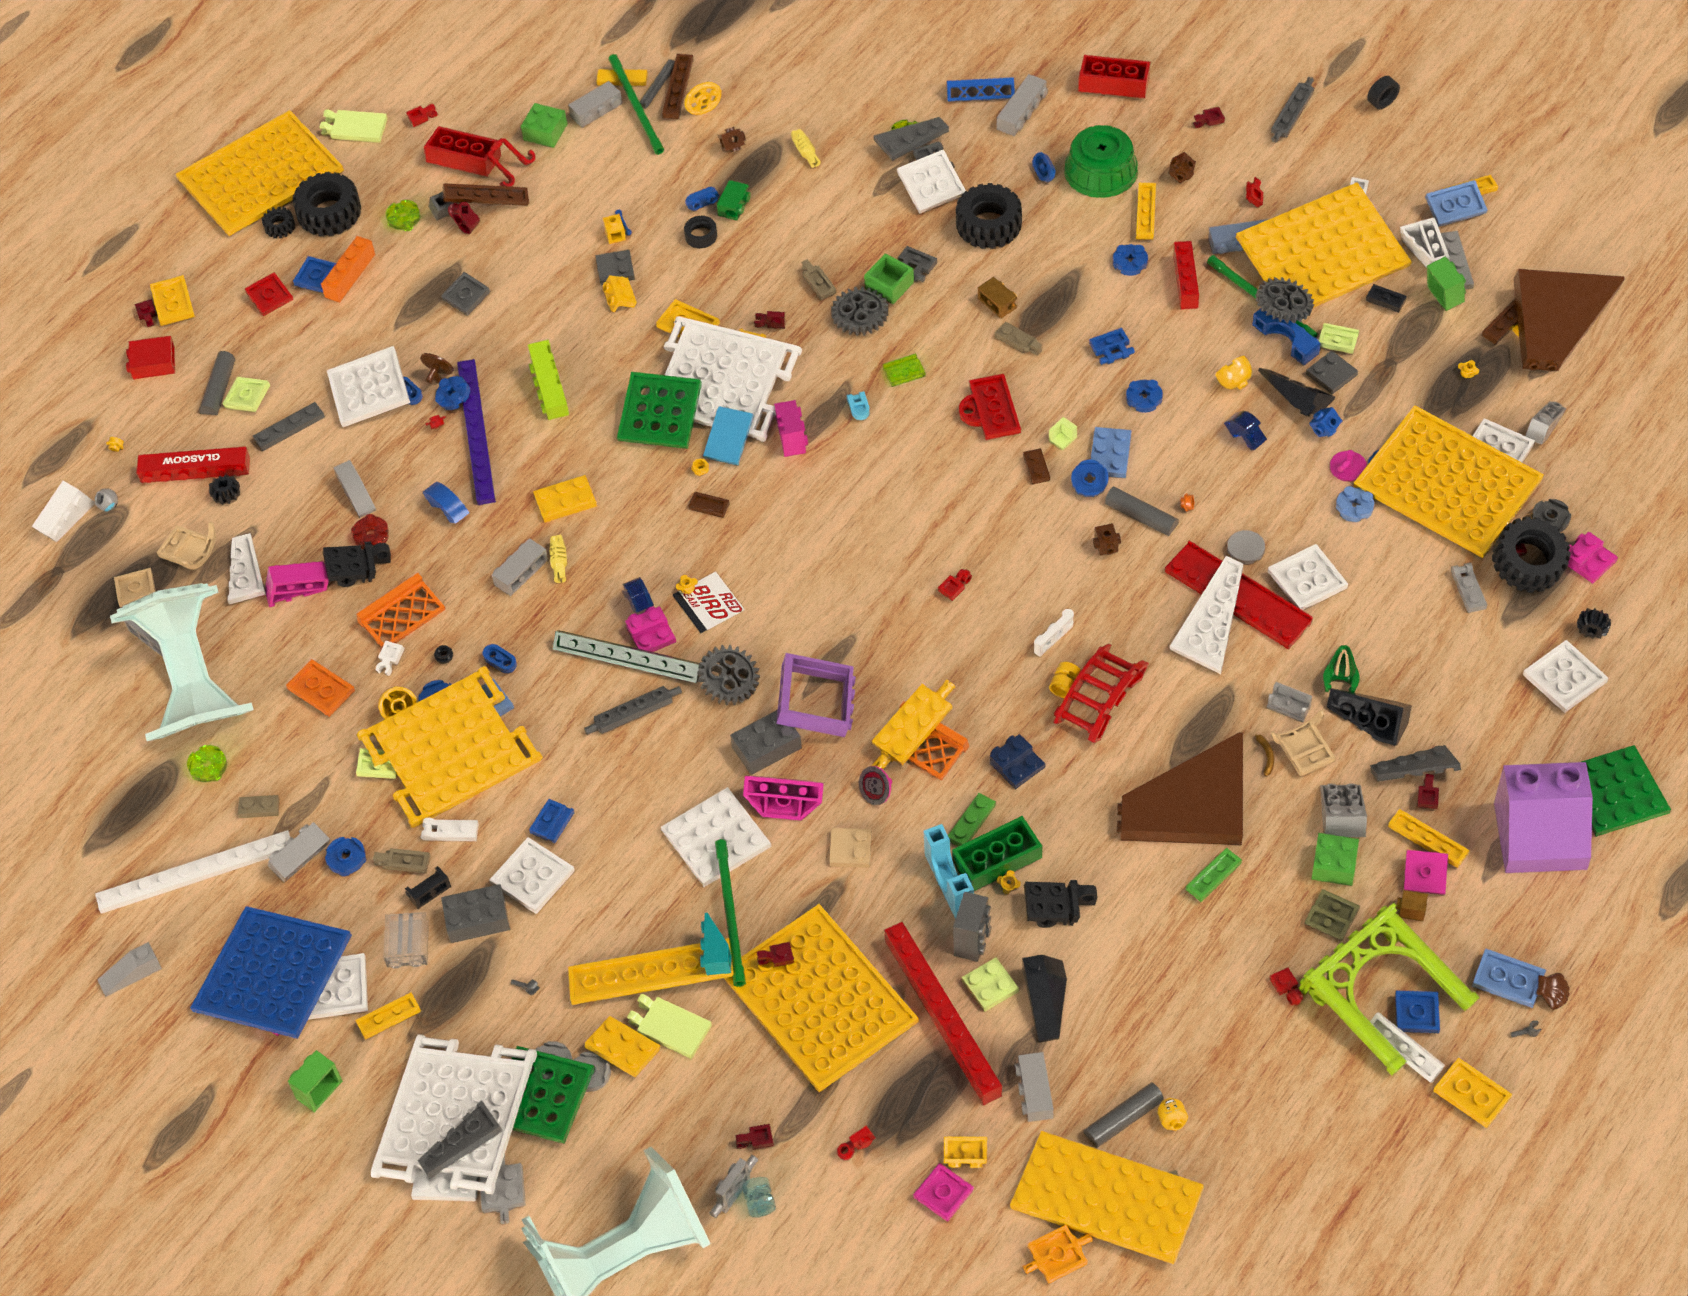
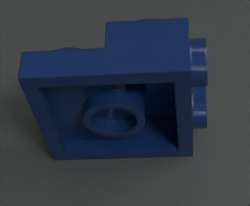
(1016, 760)

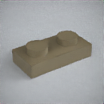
(258, 806)

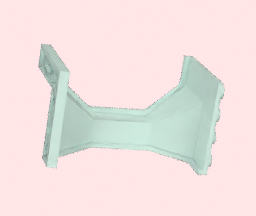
(172, 621)
(657, 1223)

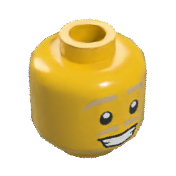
(1172, 1114)

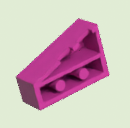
(791, 428)
(294, 580)

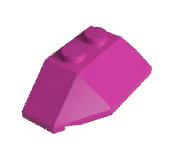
(783, 796)

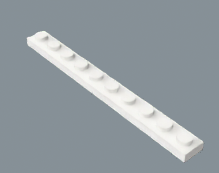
(190, 872)

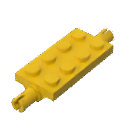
(912, 724)

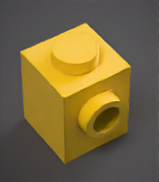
(614, 228)

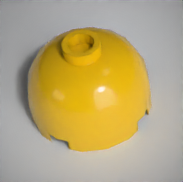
(1235, 374)
(395, 700)

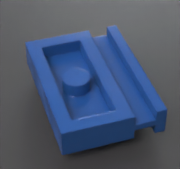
(551, 821)

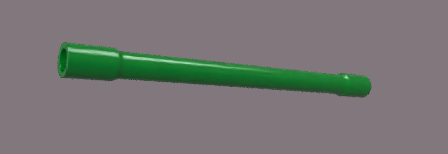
(654, 140)
(1220, 266)
(722, 856)

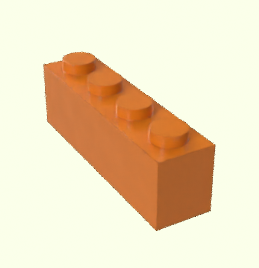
(348, 269)

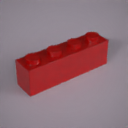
(1186, 275)

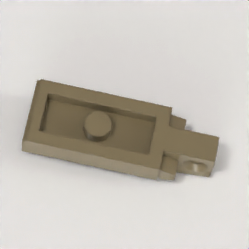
(817, 280)
(1018, 339)
(403, 860)

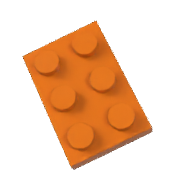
(320, 687)

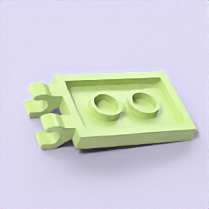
(354, 125)
(670, 1025)

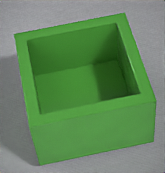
(544, 125)
(889, 278)
(1446, 283)
(1335, 859)
(315, 1080)

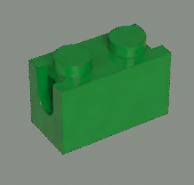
(733, 200)

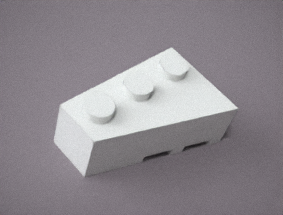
(1424, 241)
(62, 511)

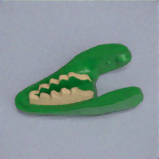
(1342, 668)

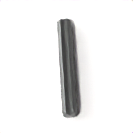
(657, 83)

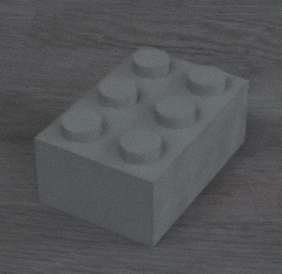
(765, 743)
(475, 913)
(971, 927)

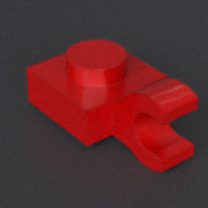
(420, 115)
(1253, 192)

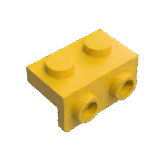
(618, 292)
(965, 1150)

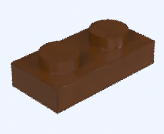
(1036, 466)

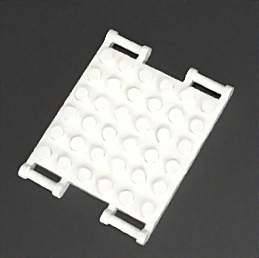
(733, 369)
(436, 1096)

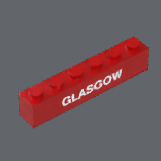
(193, 464)

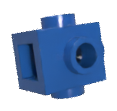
(1325, 422)

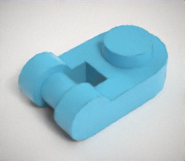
(859, 409)

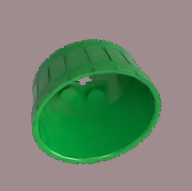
(1099, 171)

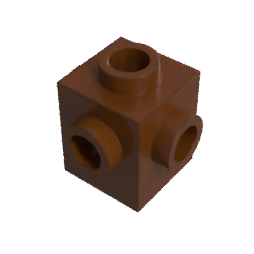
(726, 139)
(1182, 167)
(1106, 539)

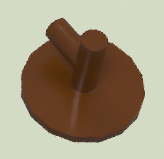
(436, 365)

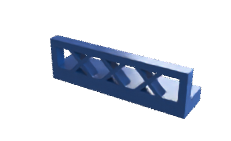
(980, 83)

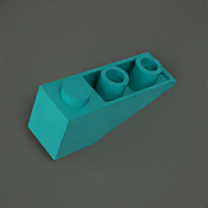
(717, 954)

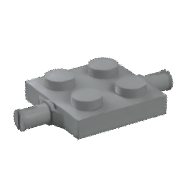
(729, 1189)
(508, 1191)

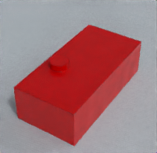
(1114, 76)
(460, 151)

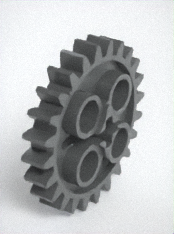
(1284, 300)
(859, 311)
(741, 665)

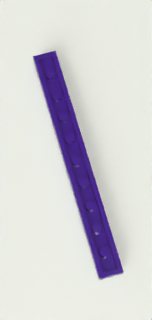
(477, 435)

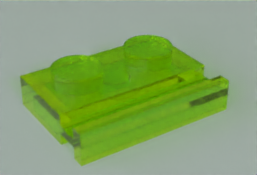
(904, 370)

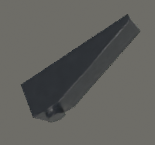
(1377, 716)

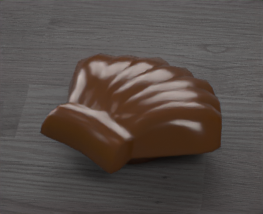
(1553, 990)

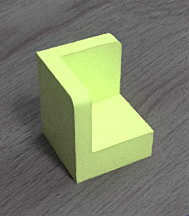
(1063, 433)

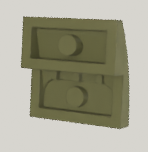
(1332, 914)

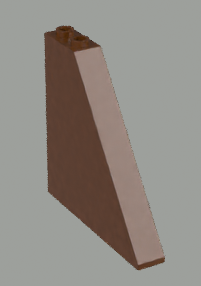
(1558, 312)
(1191, 801)

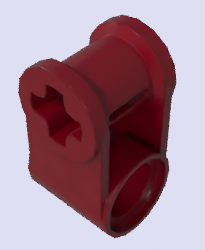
(464, 217)

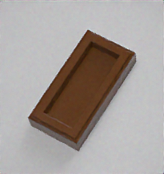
(709, 504)

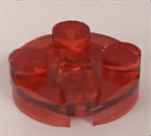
(370, 523)

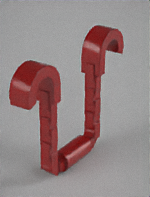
(520, 157)

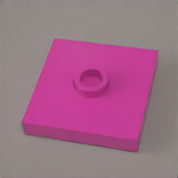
(1425, 872)
(943, 1192)

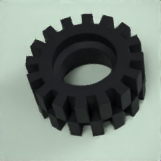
(278, 215)

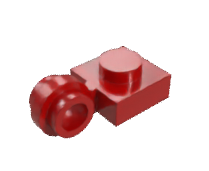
(954, 586)
(1286, 983)
(858, 1140)

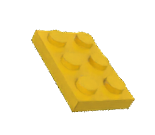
(172, 300)
(680, 309)
(564, 498)
(622, 1046)
(1472, 1092)

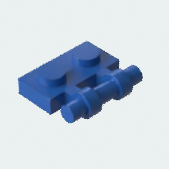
(1111, 341)

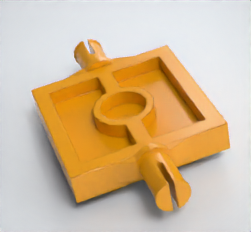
(1057, 1253)

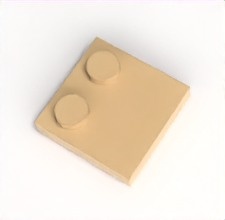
(134, 586)
(850, 847)

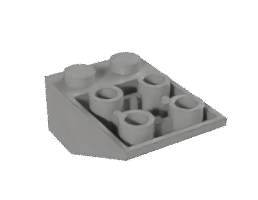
(1343, 810)

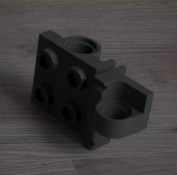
(352, 563)
(1055, 903)

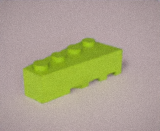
(547, 380)

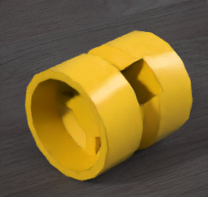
(1063, 678)

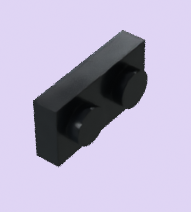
(1386, 298)

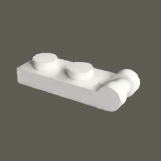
(1054, 632)
(449, 830)

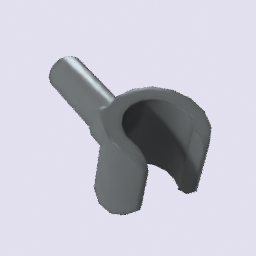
(531, 988)
(1529, 1030)

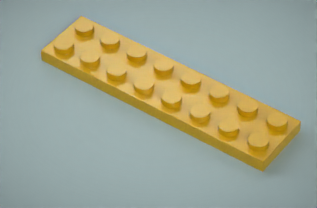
(638, 973)

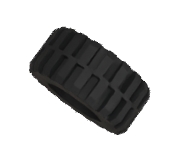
(984, 200)
(328, 219)
(1542, 536)

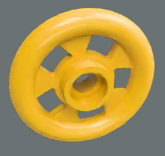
(703, 98)

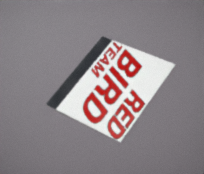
(709, 603)

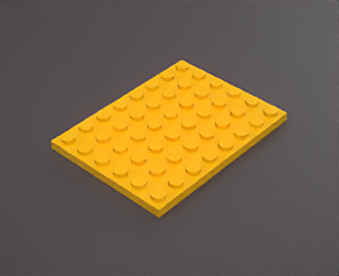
(257, 172)
(1326, 245)
(1448, 481)
(828, 1004)

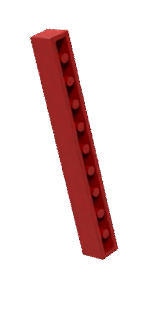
(943, 1013)

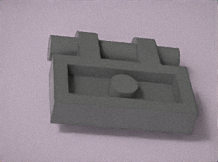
(919, 261)

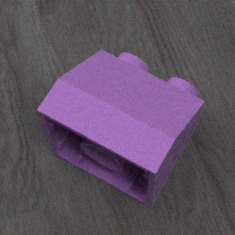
(1544, 817)

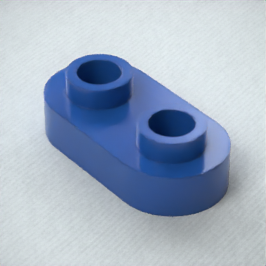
(1043, 167)
(702, 198)
(414, 392)
(501, 659)

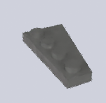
(905, 139)
(1415, 764)
(460, 1141)

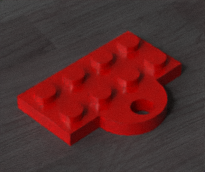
(990, 407)

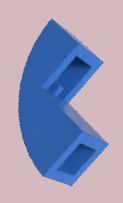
(442, 497)

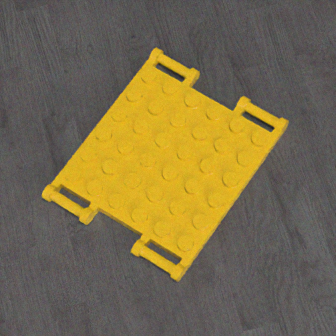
(449, 747)

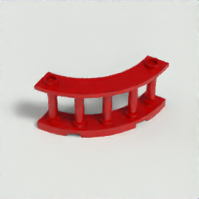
(1116, 693)

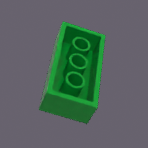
(996, 852)

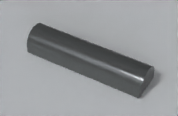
(217, 383)
(1141, 511)
(1124, 1115)

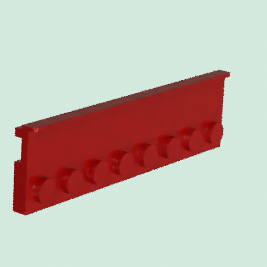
(1254, 602)

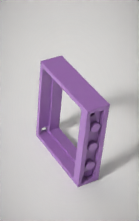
(821, 669)

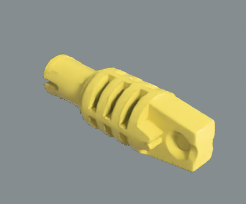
(805, 147)
(558, 557)

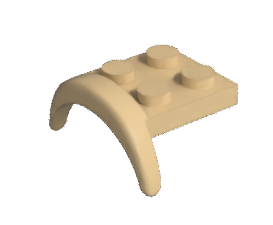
(188, 547)
(1306, 746)

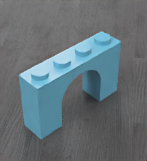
(940, 860)

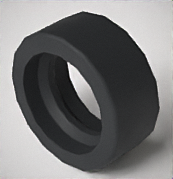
(1383, 92)
(700, 241)

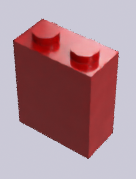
(151, 357)

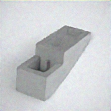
(354, 488)

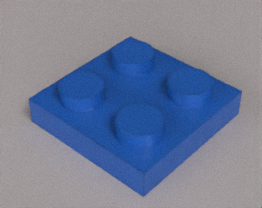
(313, 273)
(1417, 1011)

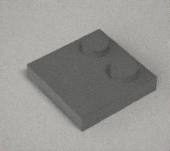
(615, 264)
(465, 293)
(1331, 372)

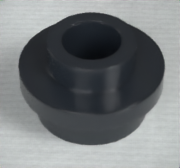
(443, 650)

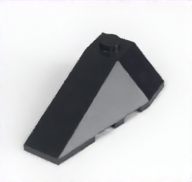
(1305, 398)
(1046, 989)

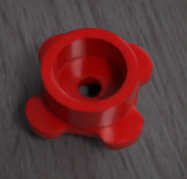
(436, 421)

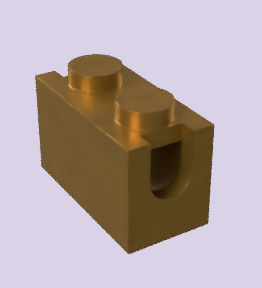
(997, 297)

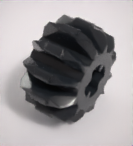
(224, 489)
(1593, 623)

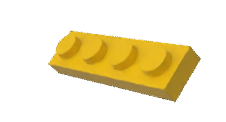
(1146, 211)
(1428, 837)

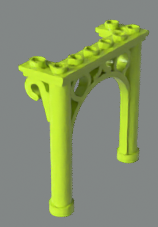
(1394, 929)

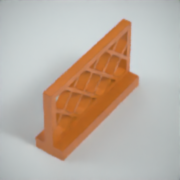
(388, 603)
(951, 739)

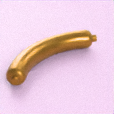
(1269, 754)

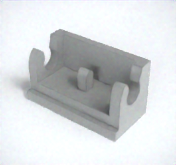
(1289, 702)

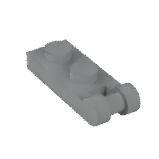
(1468, 588)

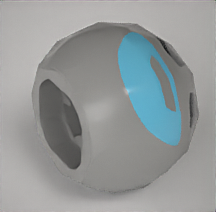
(106, 499)

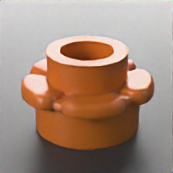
(1187, 502)

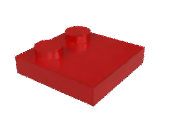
(268, 294)

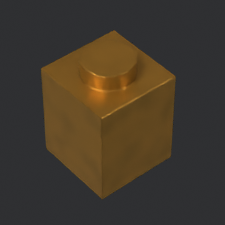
(1412, 905)

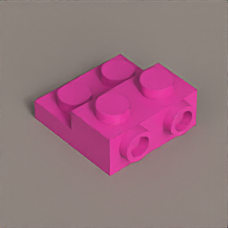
(1590, 557)
(650, 629)

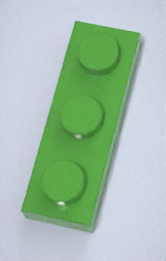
(972, 820)
(1213, 874)

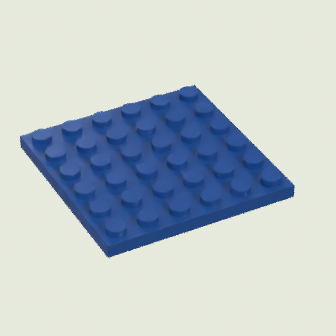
(271, 972)

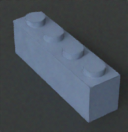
(1223, 238)

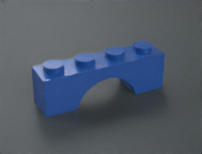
(1304, 345)

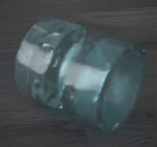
(758, 1197)

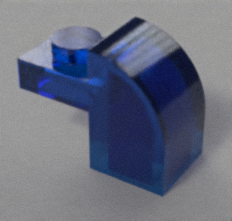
(1247, 426)
(637, 595)

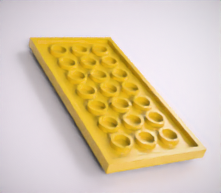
(1107, 1197)

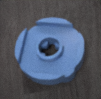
(1355, 495)

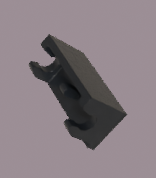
(429, 888)

